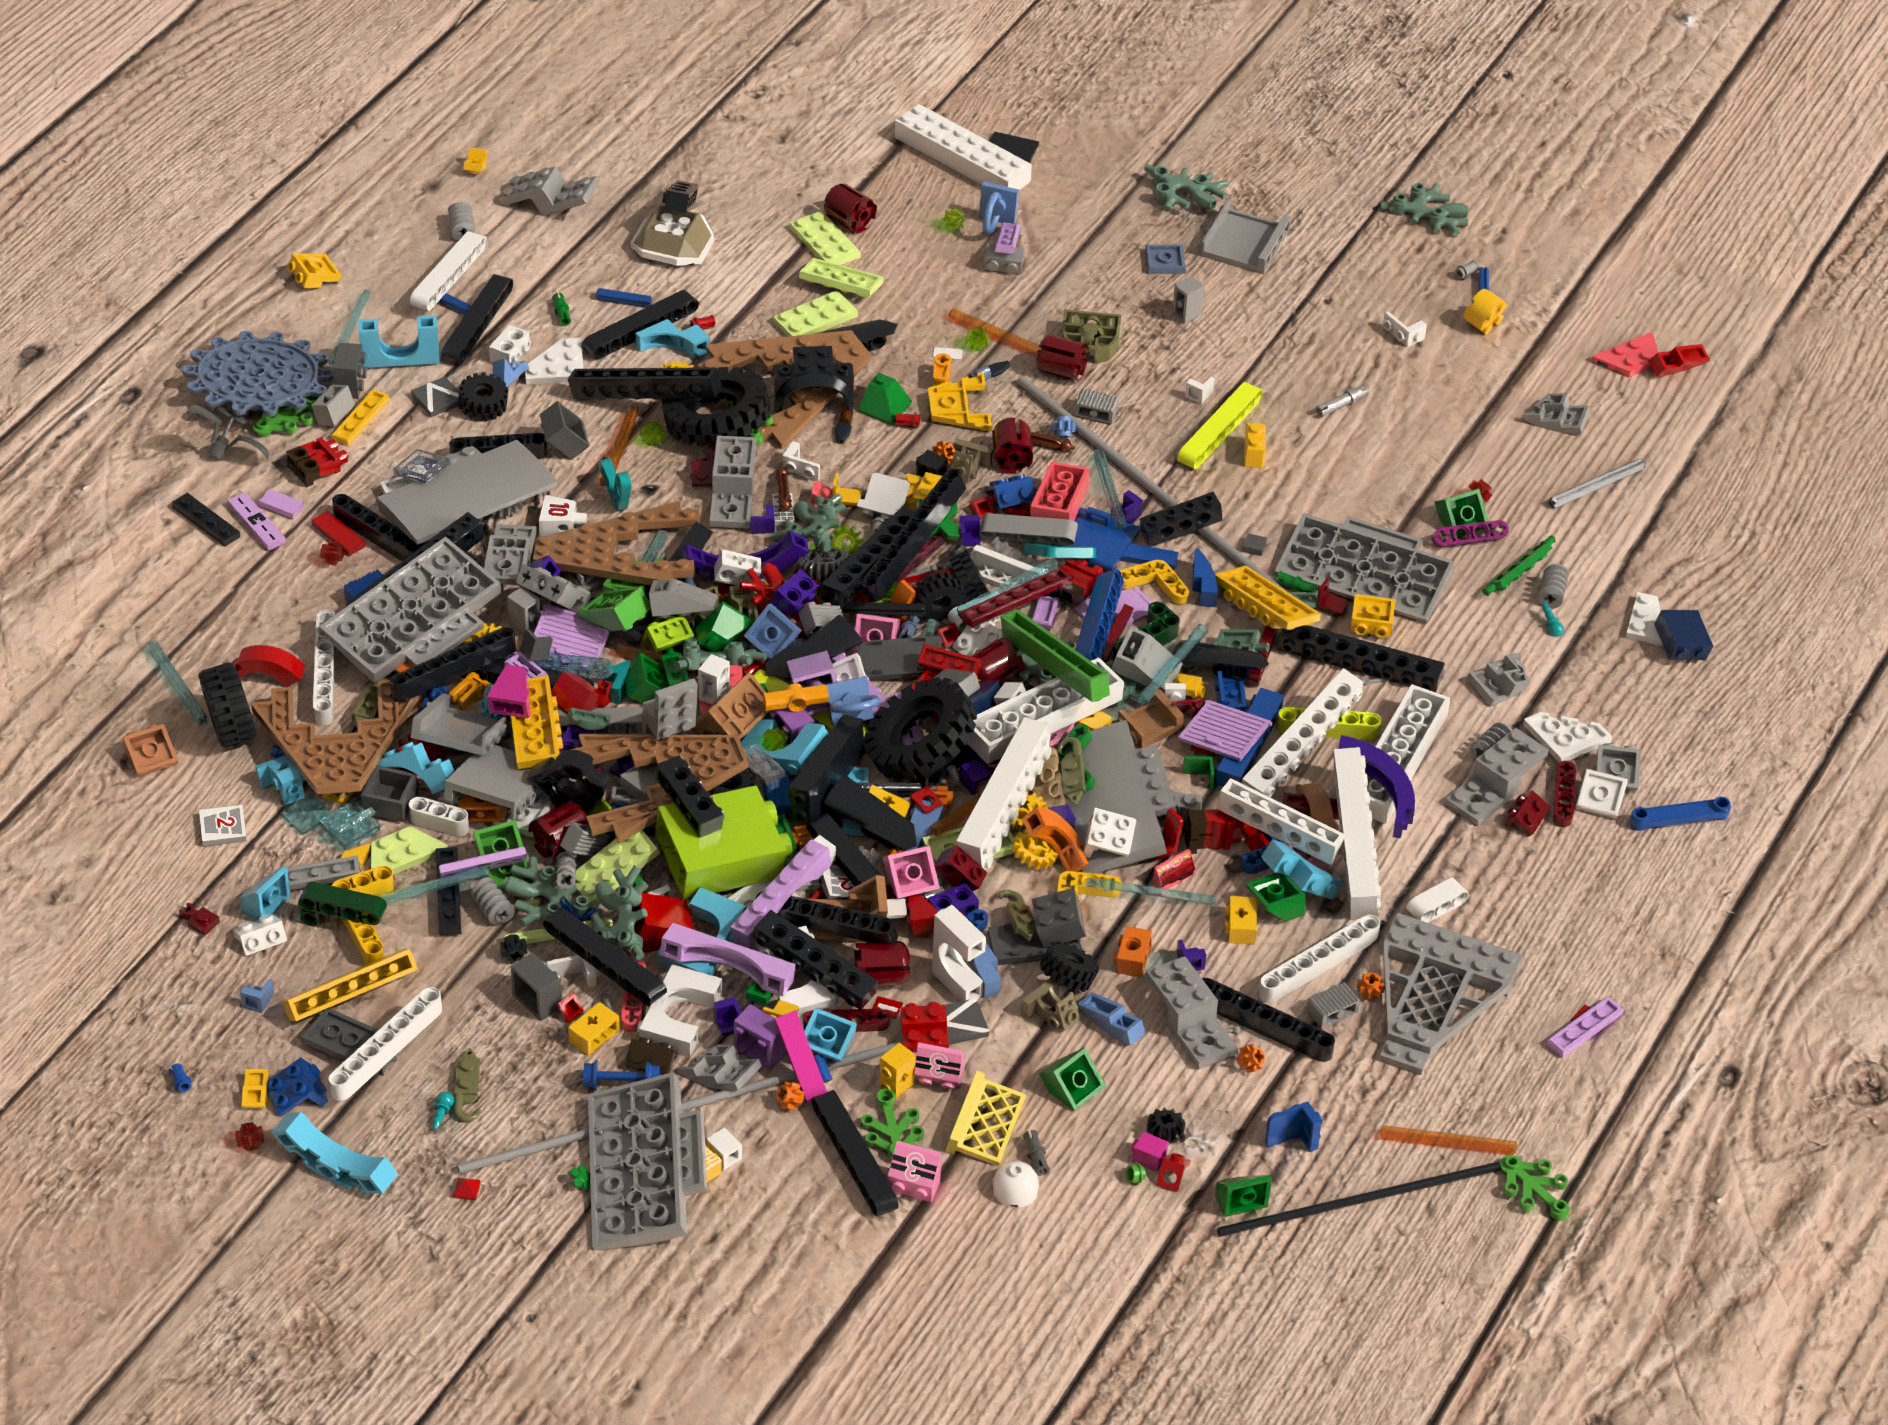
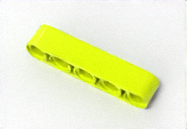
(1353, 724)

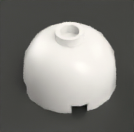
(1015, 1184)

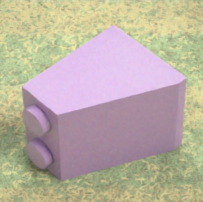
(812, 671)

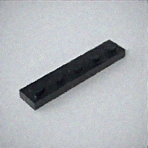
(449, 897)

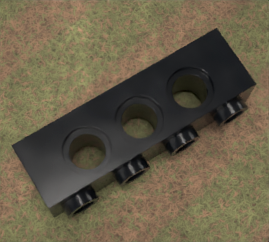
(680, 196)
(1181, 519)
(689, 796)

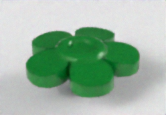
(581, 1178)

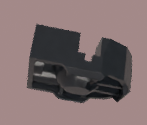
(567, 766)

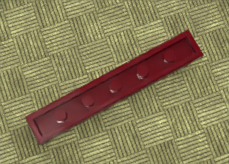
(1015, 597)

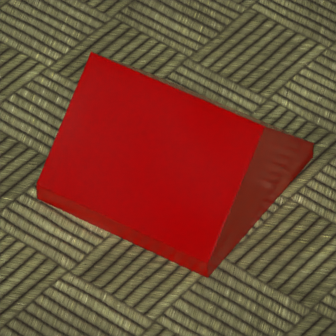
(577, 693)

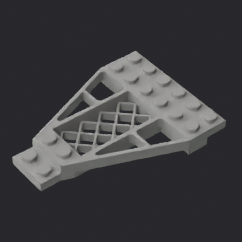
(1440, 953)

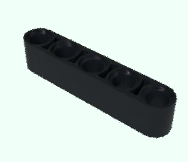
(532, 441)
(848, 856)

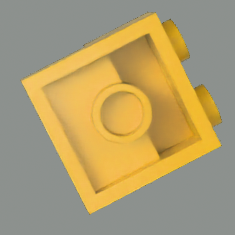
(313, 269)
(919, 488)
(1372, 615)

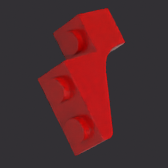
(921, 915)

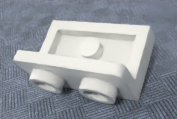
(260, 934)

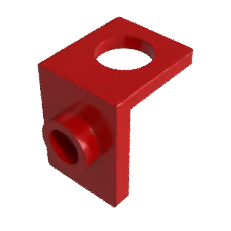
(924, 794)
(1175, 1163)

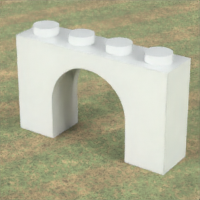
(952, 939)
(681, 986)
(811, 995)

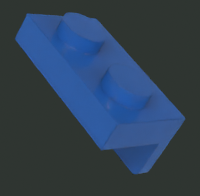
(1230, 692)

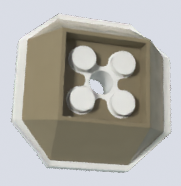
(673, 237)

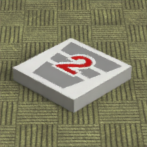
(222, 825)
(835, 884)

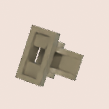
(968, 463)
(1045, 999)

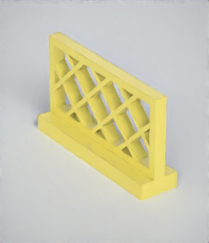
(967, 1118)

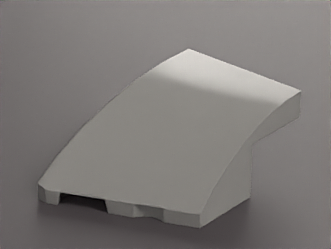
(1557, 415)
(1500, 679)
(721, 1068)

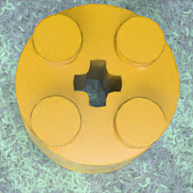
(1485, 311)

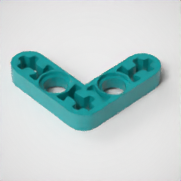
(617, 484)
(1059, 551)

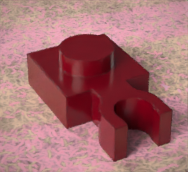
(200, 920)

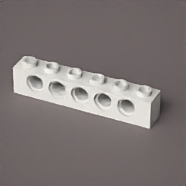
(1280, 821)

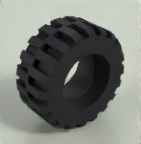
(227, 704)

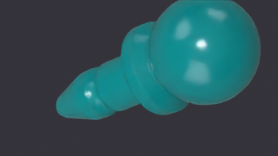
(1555, 628)
(444, 1102)

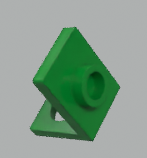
(1199, 765)

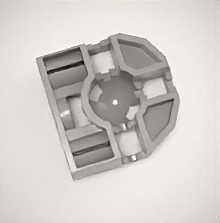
(553, 587)

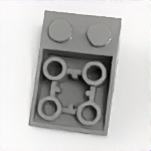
(680, 598)
(1142, 658)

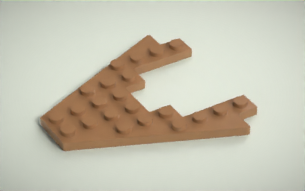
(779, 351)
(594, 546)
(709, 757)
(336, 760)

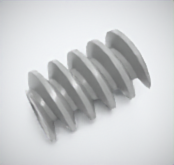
(460, 219)
(1553, 585)
(1488, 739)
(492, 901)

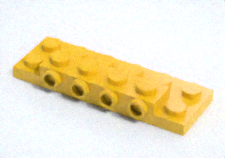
(1265, 599)
(538, 736)

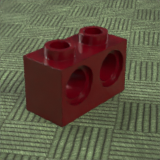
(960, 868)

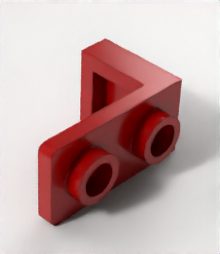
(1171, 832)

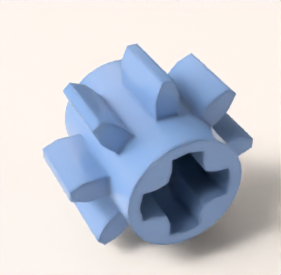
(1063, 426)

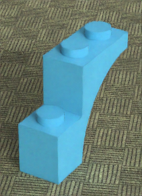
(666, 335)
(416, 760)
(1309, 878)

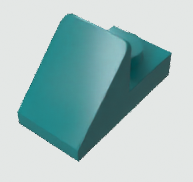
(617, 680)

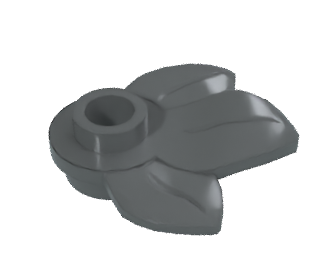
(953, 551)

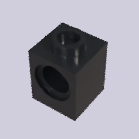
(931, 463)

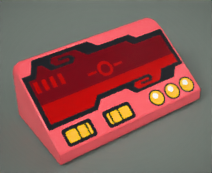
(1174, 870)

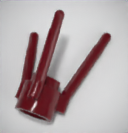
(1193, 706)

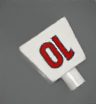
(559, 516)

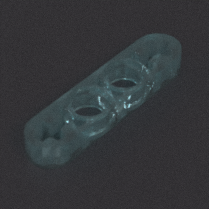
(596, 668)

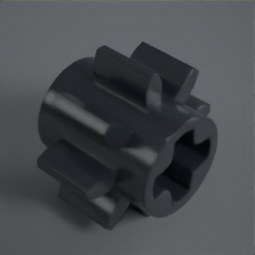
(513, 948)

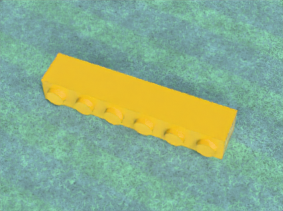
(349, 985)

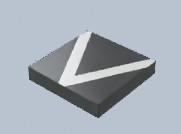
(436, 396)
(965, 1021)

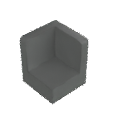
(535, 647)

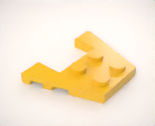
(950, 404)

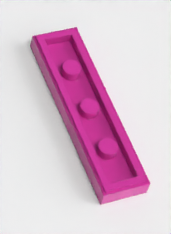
(800, 1055)

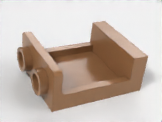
(1154, 721)

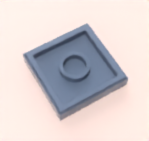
(1165, 259)

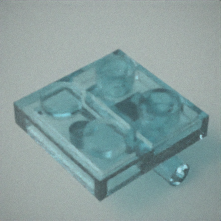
(350, 824)

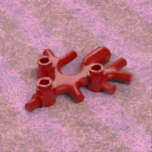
(775, 580)

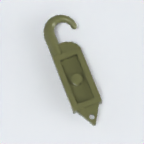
(368, 704)
(1073, 771)
(1019, 914)
(466, 1085)

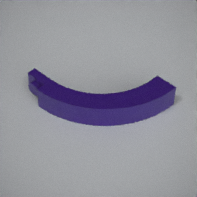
(781, 554)
(1391, 776)

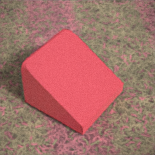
(822, 490)

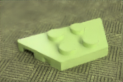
(404, 849)

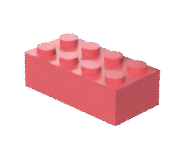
(1061, 492)

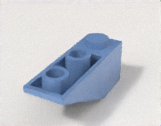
(923, 822)

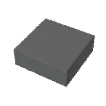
(1254, 544)

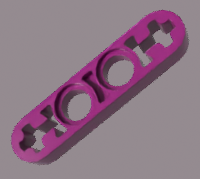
(1469, 530)

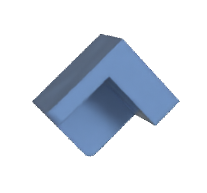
(257, 997)

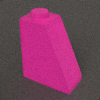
(510, 693)

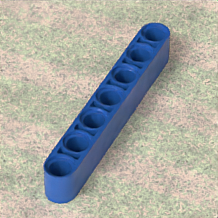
(1100, 614)

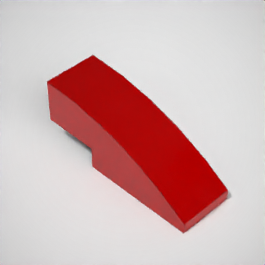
(1678, 359)

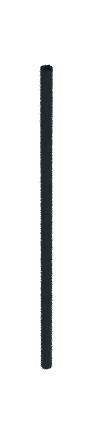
(1357, 1199)

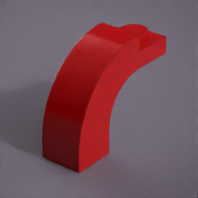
(270, 660)

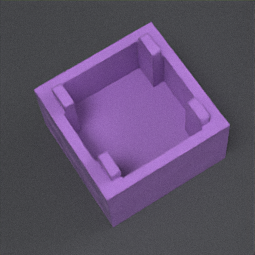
(790, 721)
(758, 1037)

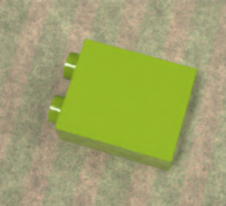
(736, 856)

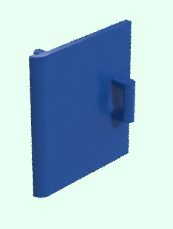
(1098, 530)

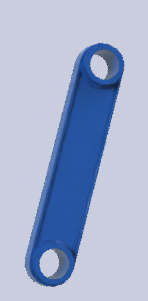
(1680, 813)

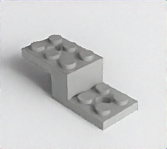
(549, 190)
(733, 482)
(508, 551)
(671, 710)
(1496, 776)
(1192, 1012)

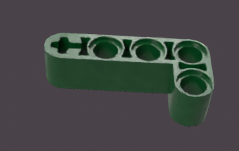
(1161, 625)
(338, 902)

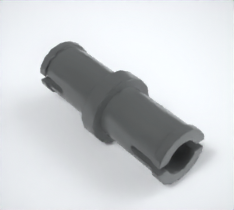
(1036, 1152)

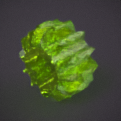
(846, 533)

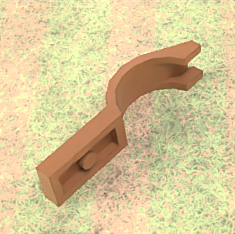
(1318, 803)

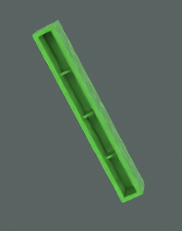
(1055, 656)

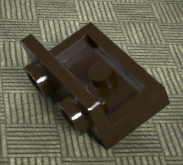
(643, 1051)

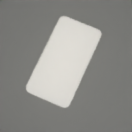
(954, 353)

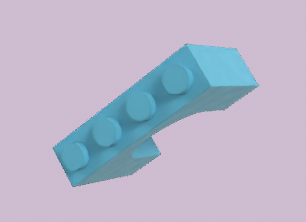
(422, 351)
(796, 754)
(714, 910)

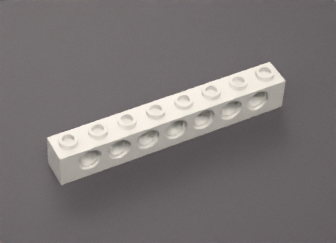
(1342, 684)

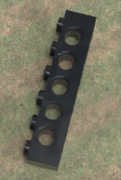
(810, 949)

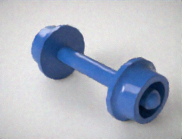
(592, 1075)

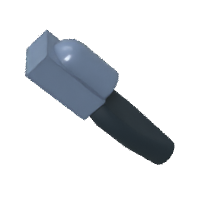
(992, 370)

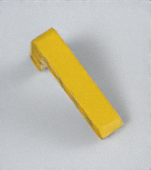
(373, 882)

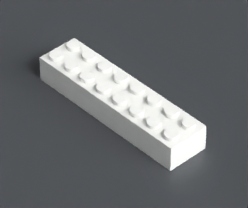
(961, 149)
(1047, 703)
(1408, 741)
(1005, 792)
(1355, 823)

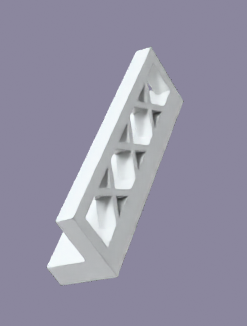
(998, 564)

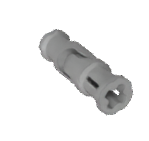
(565, 870)

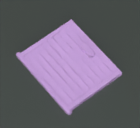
(1133, 597)
(571, 633)
(1224, 730)

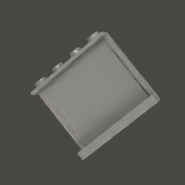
(1243, 239)
(458, 728)
(493, 779)

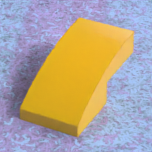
(255, 1088)

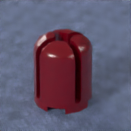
(850, 207)
(1062, 357)
(1012, 445)
(999, 662)
(552, 826)
(884, 962)

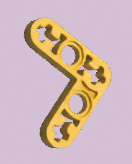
(1159, 572)
(1078, 882)

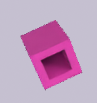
(1149, 1151)

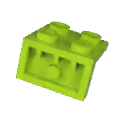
(667, 633)

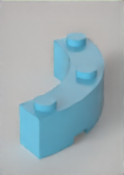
(331, 1159)

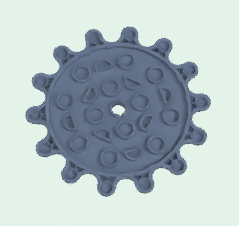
(282, 370)

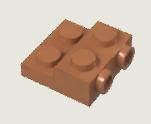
(150, 749)

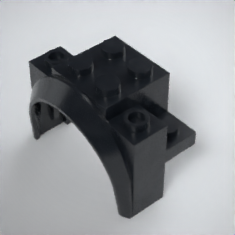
(813, 368)

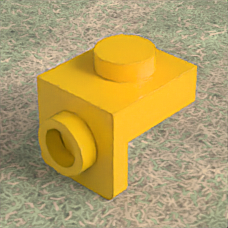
(476, 160)
(1194, 685)

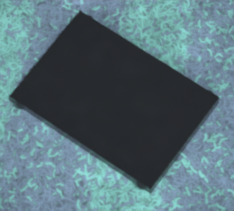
(1017, 146)

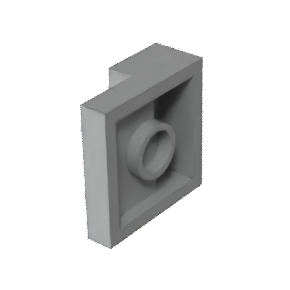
(1619, 762)

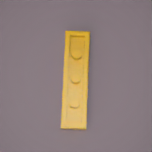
(360, 417)

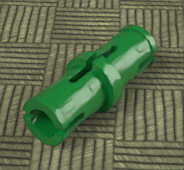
(561, 309)
(1295, 583)

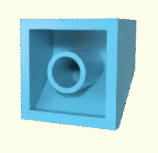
(830, 1034)

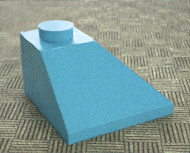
(266, 895)

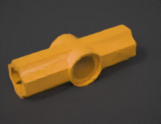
(795, 697)

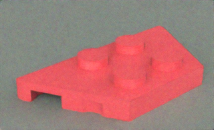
(1629, 357)

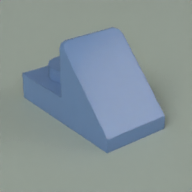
(507, 371)

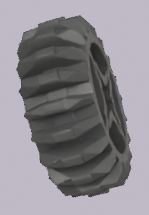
(822, 564)

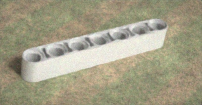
(448, 271)
(324, 673)
(1319, 959)
(385, 1044)

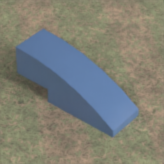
(986, 968)
(1112, 1018)

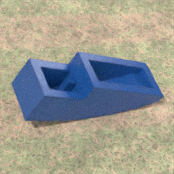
(1204, 580)

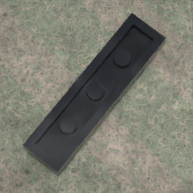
(206, 519)

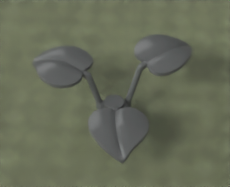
(220, 444)

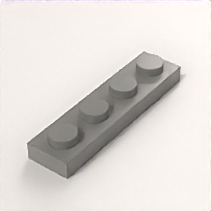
(322, 872)

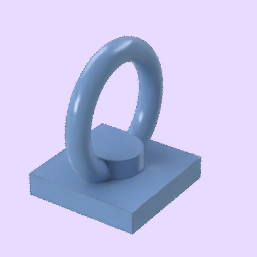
(997, 204)
(772, 631)
(851, 698)

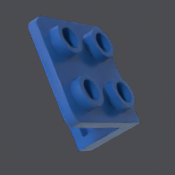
(1014, 492)
(295, 1085)
(1294, 1122)

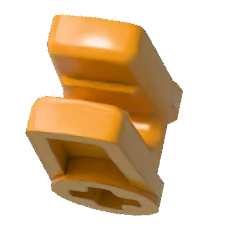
(942, 369)
(468, 691)

